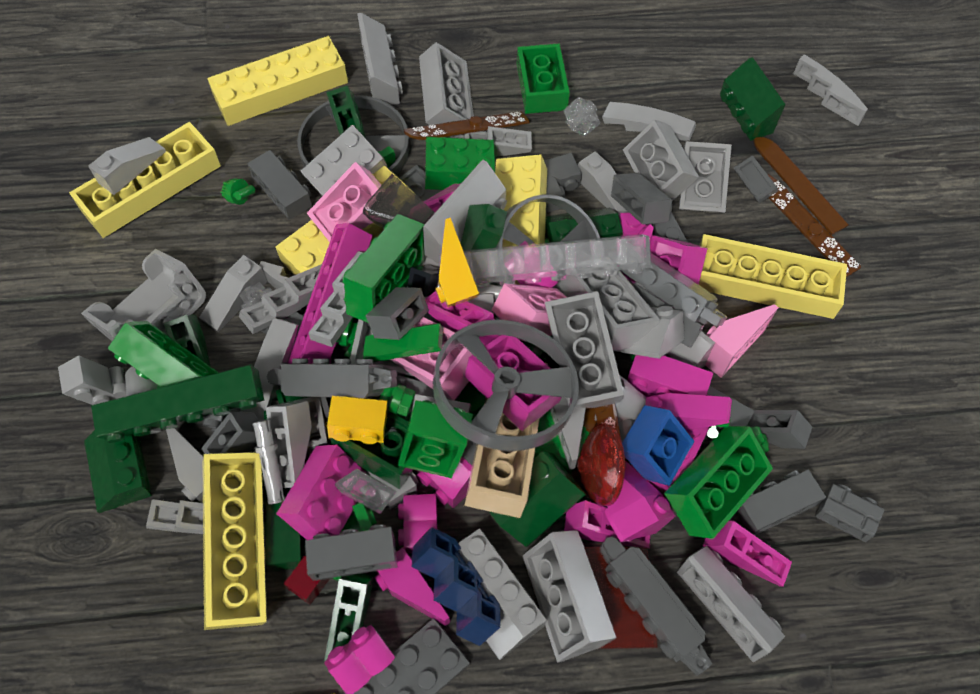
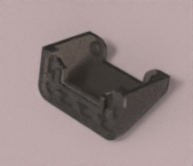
(395, 199)

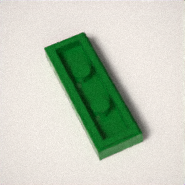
(415, 342)

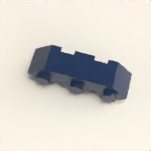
(457, 586)

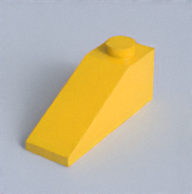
(455, 275)

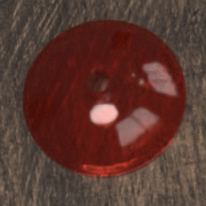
(602, 464)

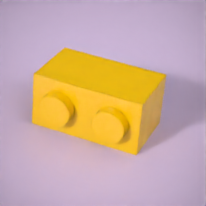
(357, 419)

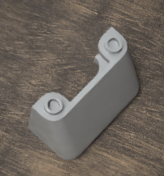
(164, 296)

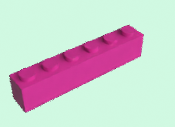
(342, 248)

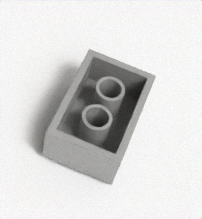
(339, 157)
(661, 159)

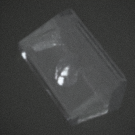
(365, 490)

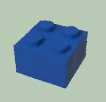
(657, 445)

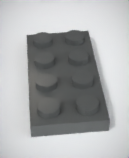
(420, 665)

